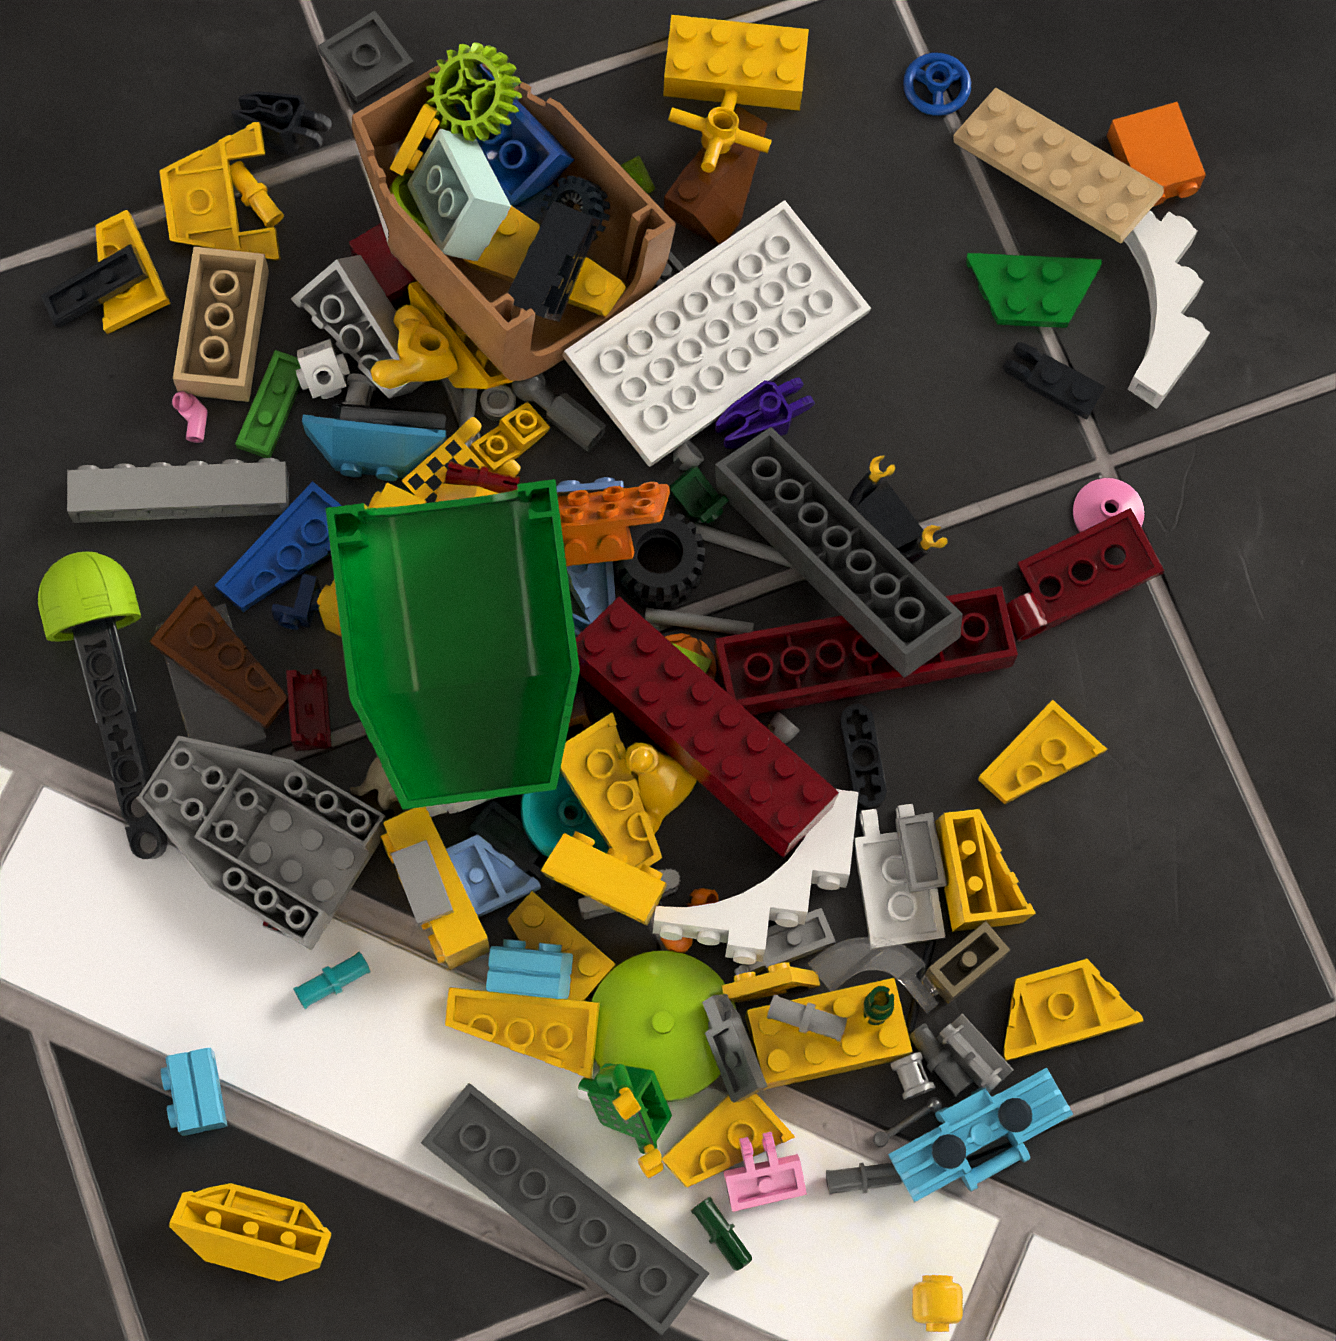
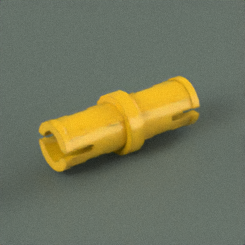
(255, 195)

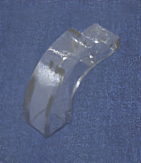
(866, 953)

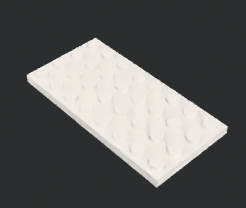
(716, 332)

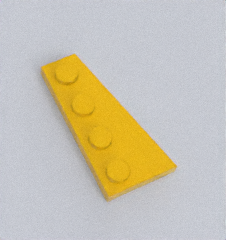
(608, 792)
(540, 1027)

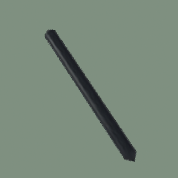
(914, 1008)

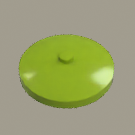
(657, 1020)

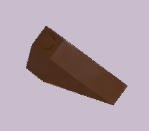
(716, 200)

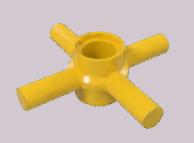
(719, 130)

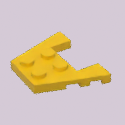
(202, 199)

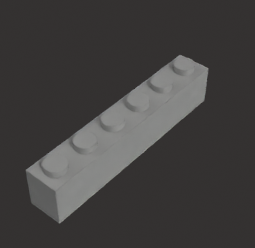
(177, 491)

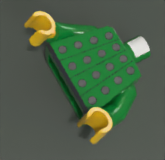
(630, 1103)

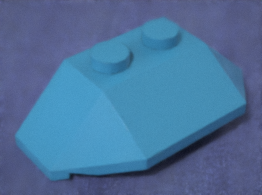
(372, 448)

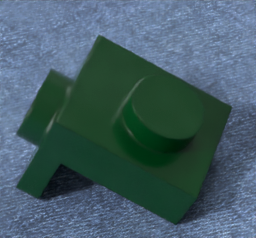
(697, 496)

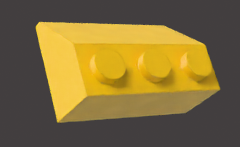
(605, 877)

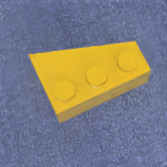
(976, 874)

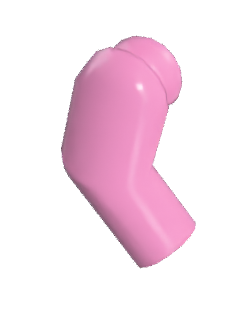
(194, 413)

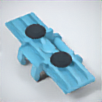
(972, 1124)

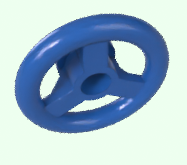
(939, 68)

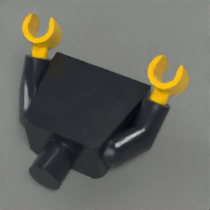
(890, 516)

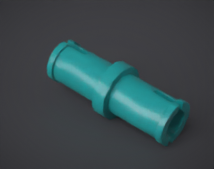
(332, 980)

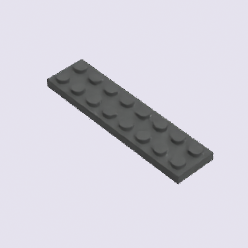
(565, 1209)

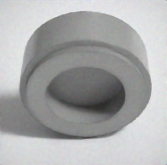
(497, 402)

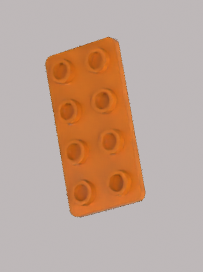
(599, 522)

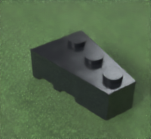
(554, 261)

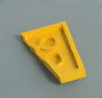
(539, 923)

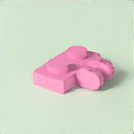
(764, 1181)

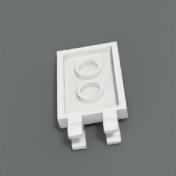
(887, 903)

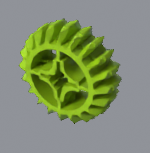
(464, 66)

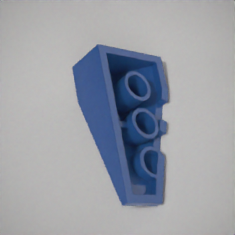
(524, 154)

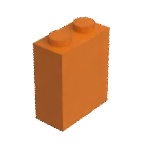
(1159, 148)

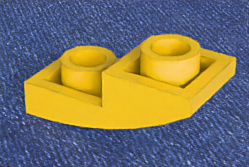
(510, 438)

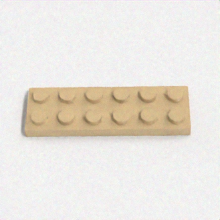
(1058, 165)

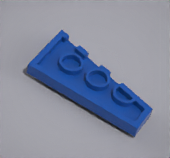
(282, 552)

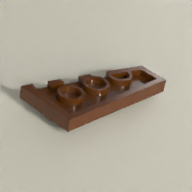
(212, 653)

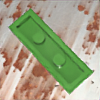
(270, 406)

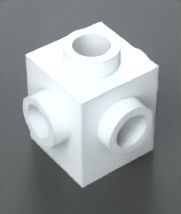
(322, 358)

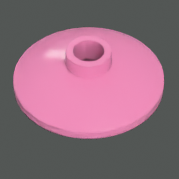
(1090, 502)

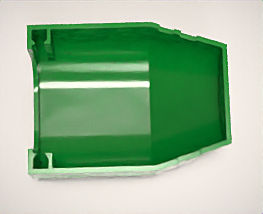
(459, 641)

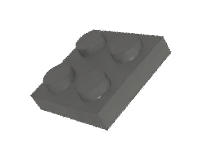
(366, 56)

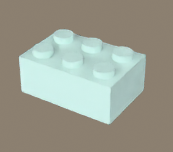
(458, 195)

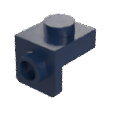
(304, 606)

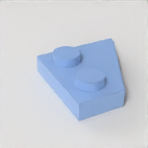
(489, 876)

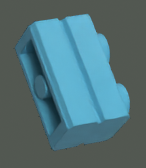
(529, 971)
(194, 1092)

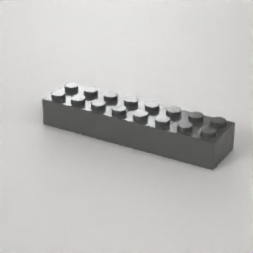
(838, 552)

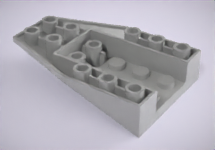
(264, 832)

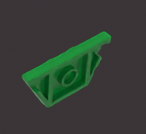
(1032, 288)

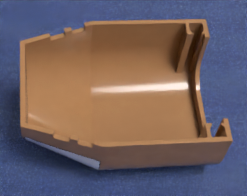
(513, 339)

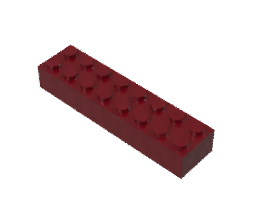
(834, 661)
(702, 727)

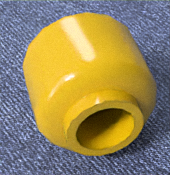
(937, 1302)

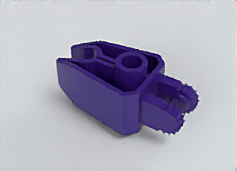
(762, 409)

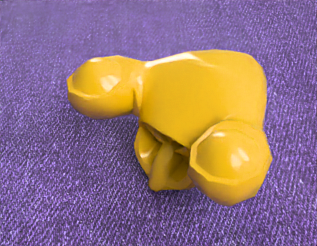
(421, 351)
(660, 781)

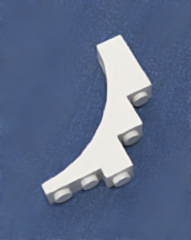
(1171, 289)
(783, 897)

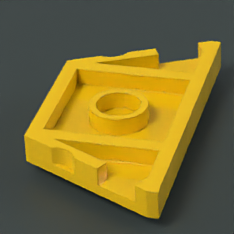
(1062, 1009)

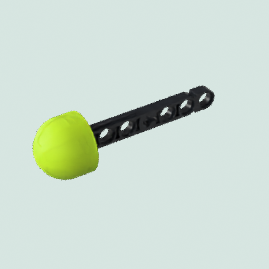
(86, 602)

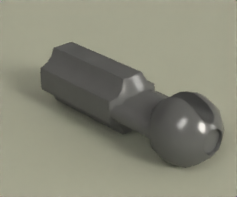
(562, 411)

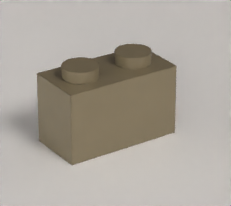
(967, 962)

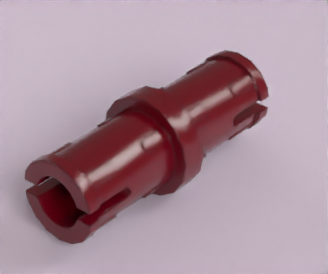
(483, 478)

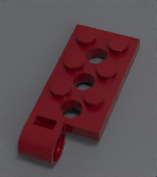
(1036, 613)

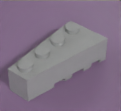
(356, 314)

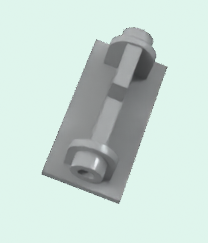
(974, 1053)

